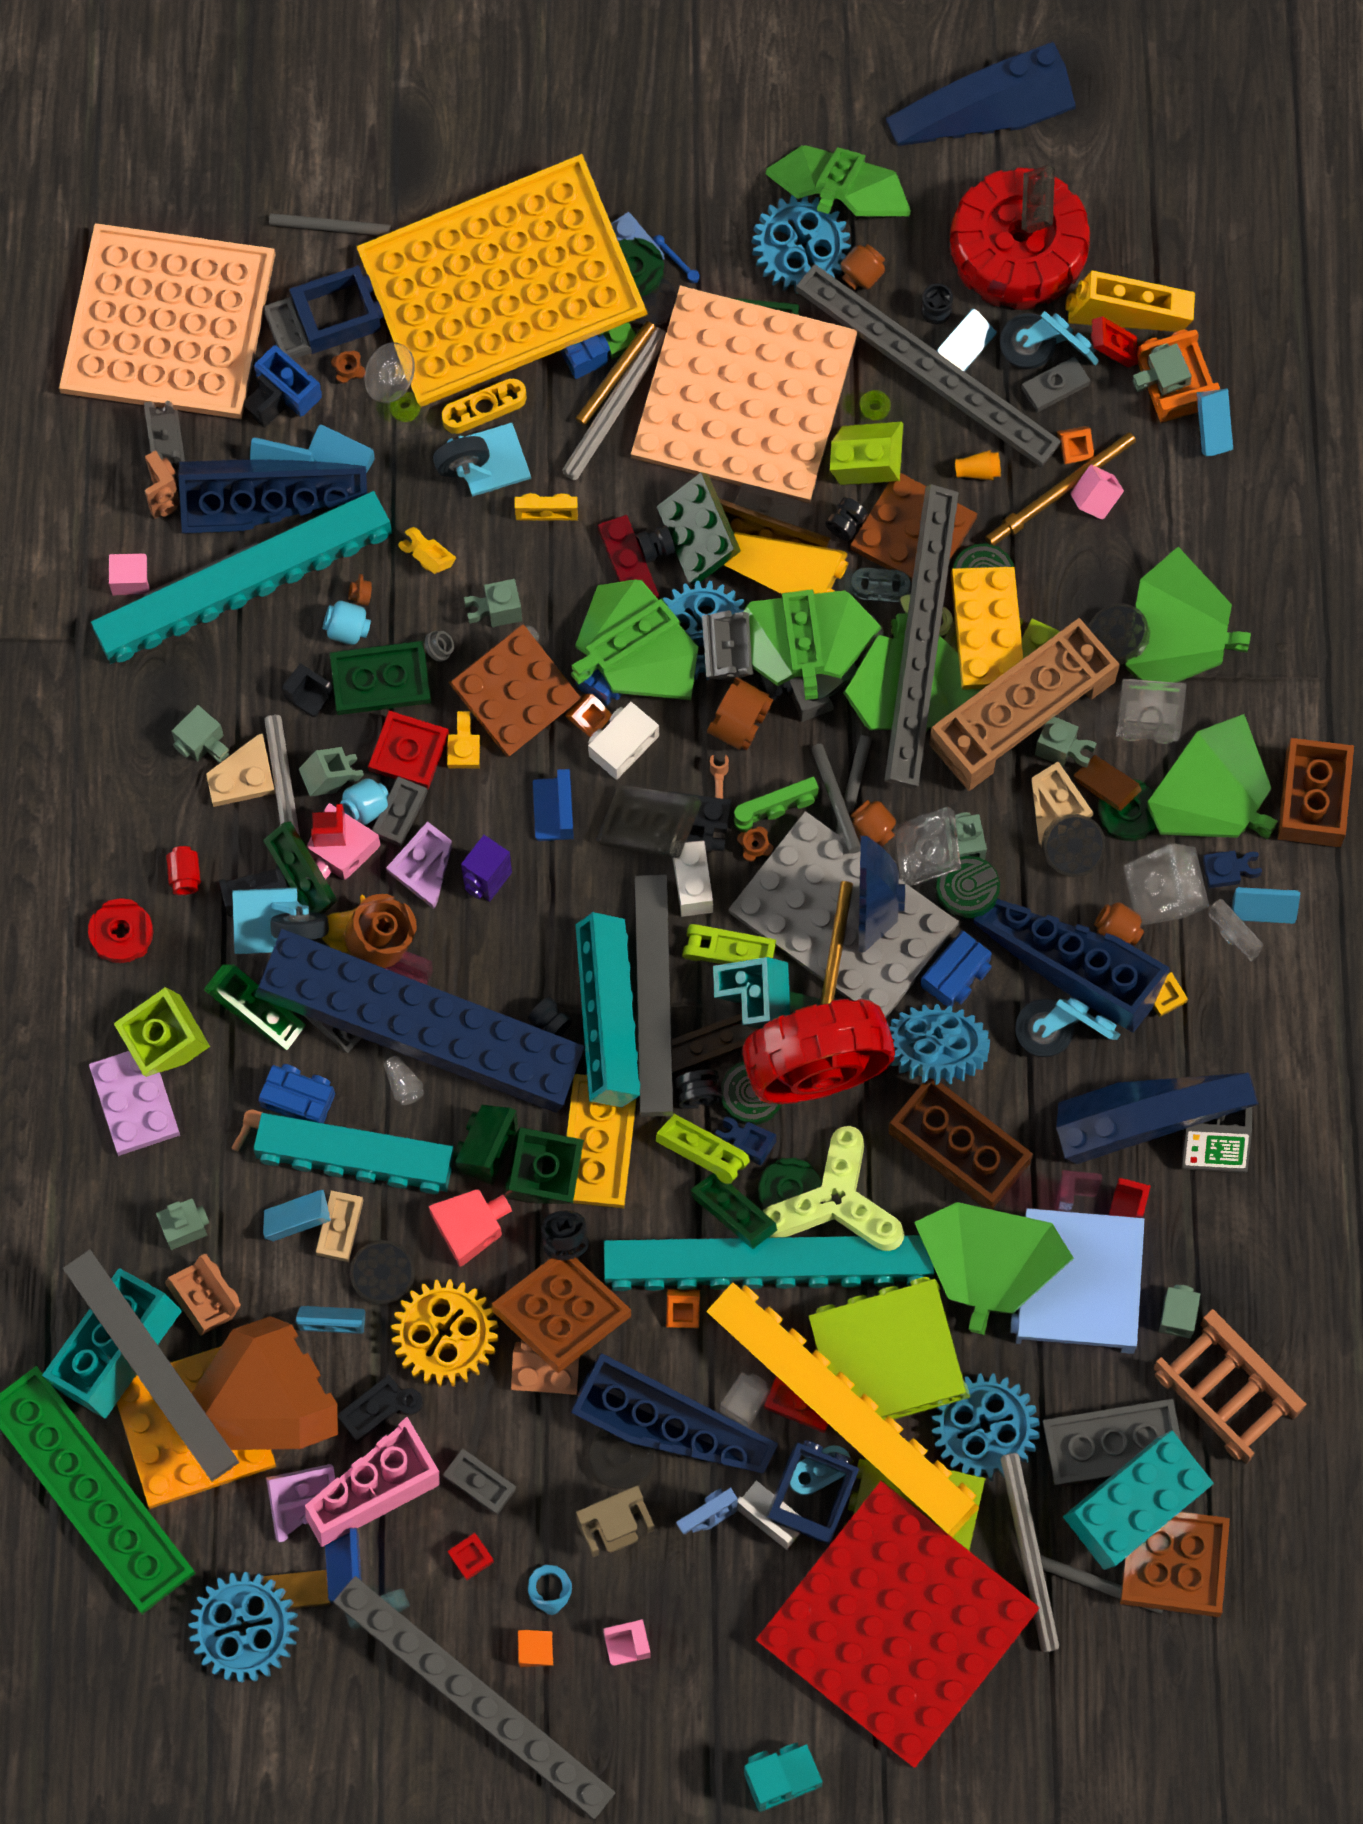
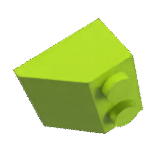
(867, 453)
(161, 1033)

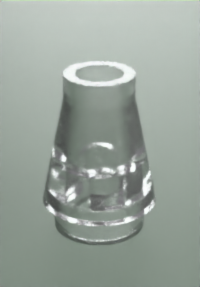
(403, 1082)

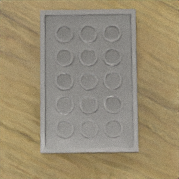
(796, 904)

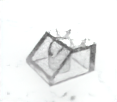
(1150, 710)
(1166, 884)

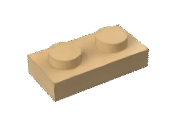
(339, 1233)

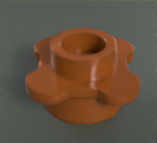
(348, 358)
(360, 591)
(755, 835)

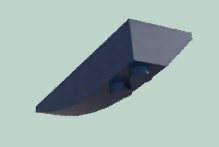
(994, 98)
(254, 492)
(879, 895)
(1086, 965)
(1146, 1110)
(664, 1419)

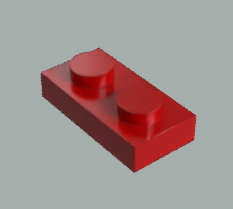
(1114, 341)
(789, 1405)

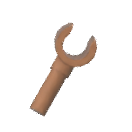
(719, 773)
(250, 1120)

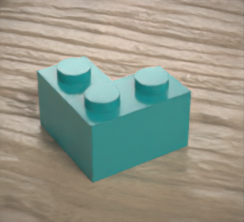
(759, 985)
(781, 1777)

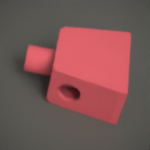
(469, 1223)

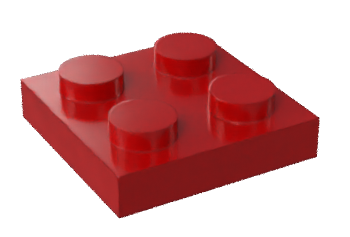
(408, 749)

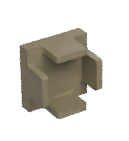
(614, 1520)

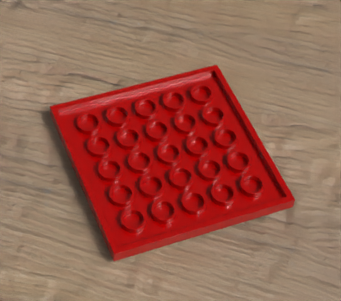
(897, 1624)

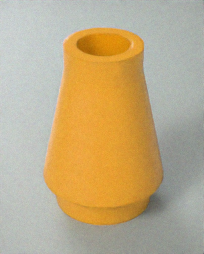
(979, 466)

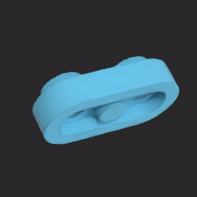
(819, 1474)

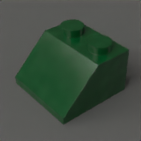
(486, 1143)
(543, 1167)

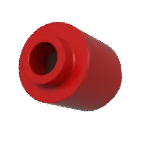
(183, 870)

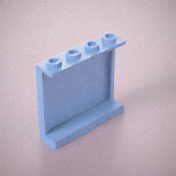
(1097, 1292)

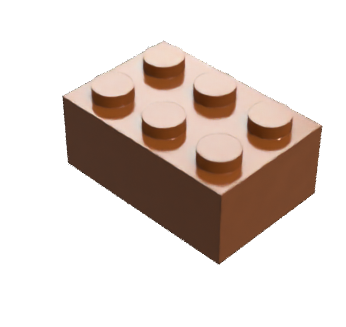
(1315, 792)

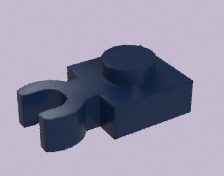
(1225, 869)
(751, 1139)

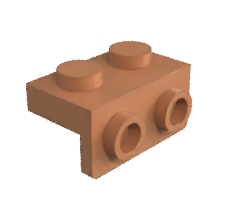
(163, 495)
(204, 1295)
(535, 1375)

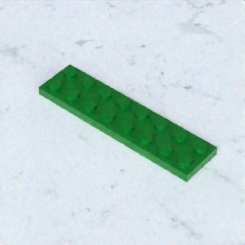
(91, 1491)

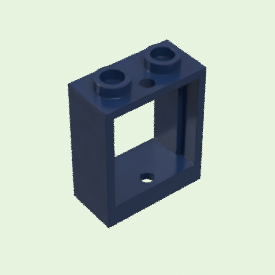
(344, 331)
(802, 1525)

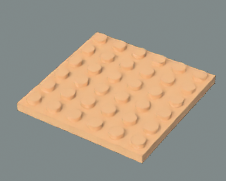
(167, 321)
(744, 394)

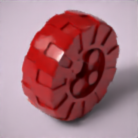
(1004, 260)
(818, 1051)

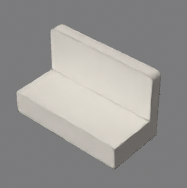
(755, 1507)

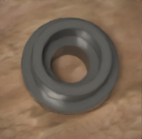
(439, 645)

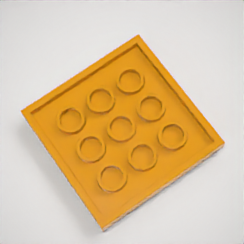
(159, 1453)

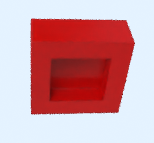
(470, 1556)

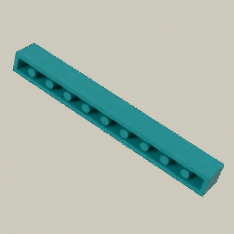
(241, 578)
(773, 1261)

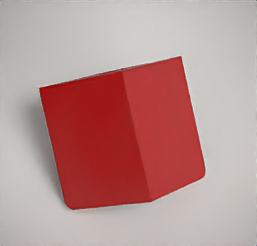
(329, 828)
(1129, 1199)

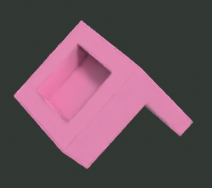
(1096, 492)
(128, 574)
(627, 1643)

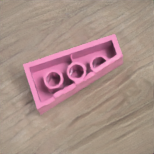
(374, 1485)

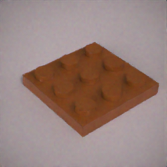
(893, 527)
(515, 690)
(561, 1311)
(1180, 1566)

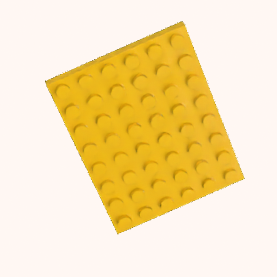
(502, 279)

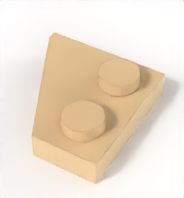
(242, 775)
(1054, 797)

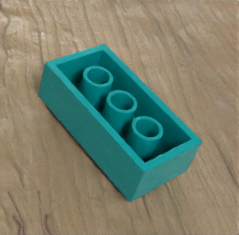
(90, 1363)
(1138, 1500)

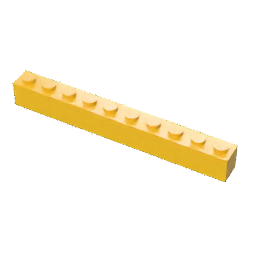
(843, 1410)

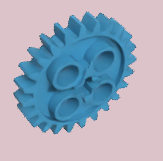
(776, 253)
(692, 601)
(938, 1044)
(990, 1459)
(238, 1597)

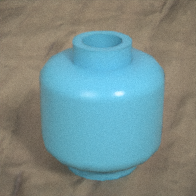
(346, 622)
(365, 800)

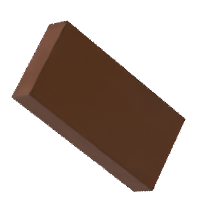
(1107, 783)

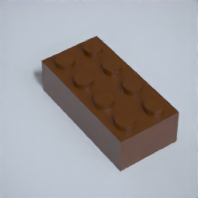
(960, 1143)

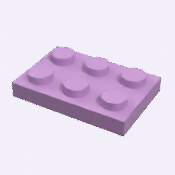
(133, 1104)

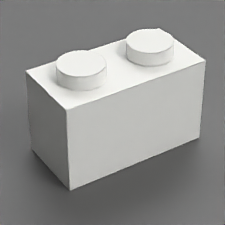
(622, 740)
(693, 880)

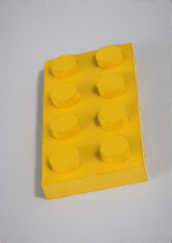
(986, 623)
(605, 1148)

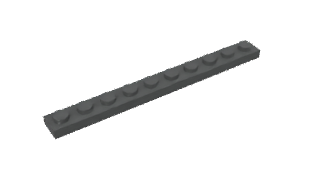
(928, 366)
(921, 637)
(474, 1697)

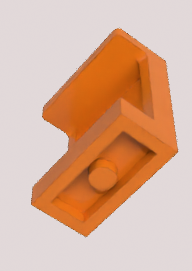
(1184, 400)

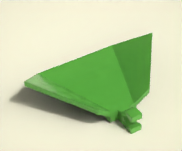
(843, 176)
(1185, 622)
(808, 636)
(636, 643)
(875, 682)
(1214, 786)
(991, 1257)

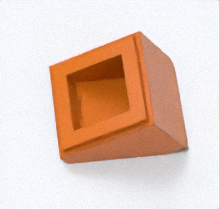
(1076, 444)
(588, 714)
(683, 1308)
(535, 1648)

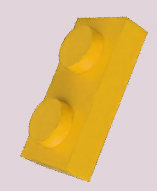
(546, 508)

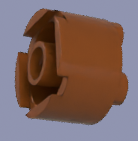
(738, 713)
(380, 930)

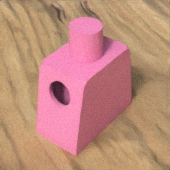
(345, 860)

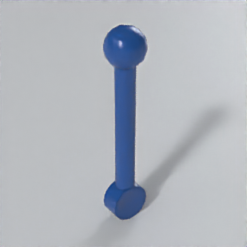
(692, 275)

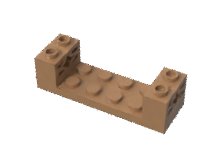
(1022, 702)

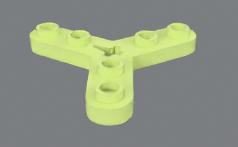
(854, 1212)

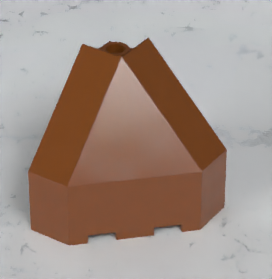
(266, 1391)

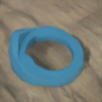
(552, 1606)

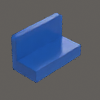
(553, 807)
(342, 1562)

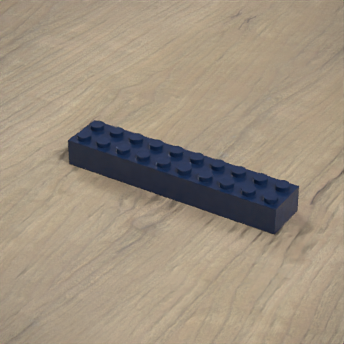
(419, 1021)

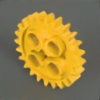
(469, 1349)

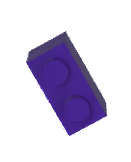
(486, 869)

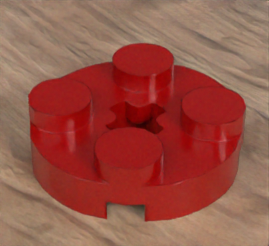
(133, 944)

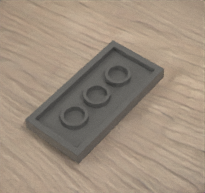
(1103, 1441)

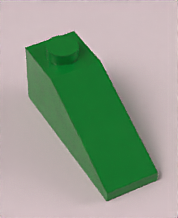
(237, 994)

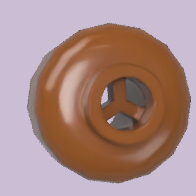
(862, 267)
(873, 821)
(1120, 922)

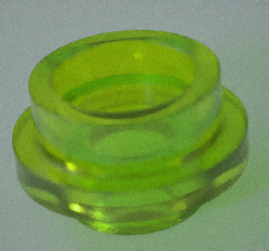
(879, 398)
(409, 413)

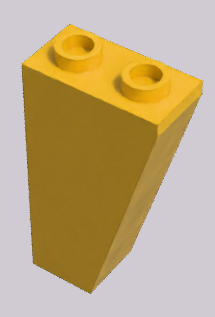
(1130, 303)
(788, 564)

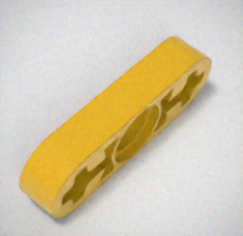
(460, 406)

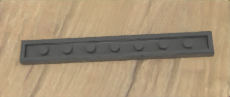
(653, 996)
(151, 1365)

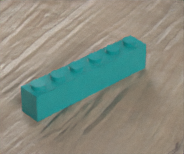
(607, 1010)
(353, 1153)

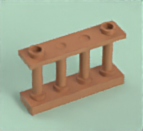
(1238, 1355)

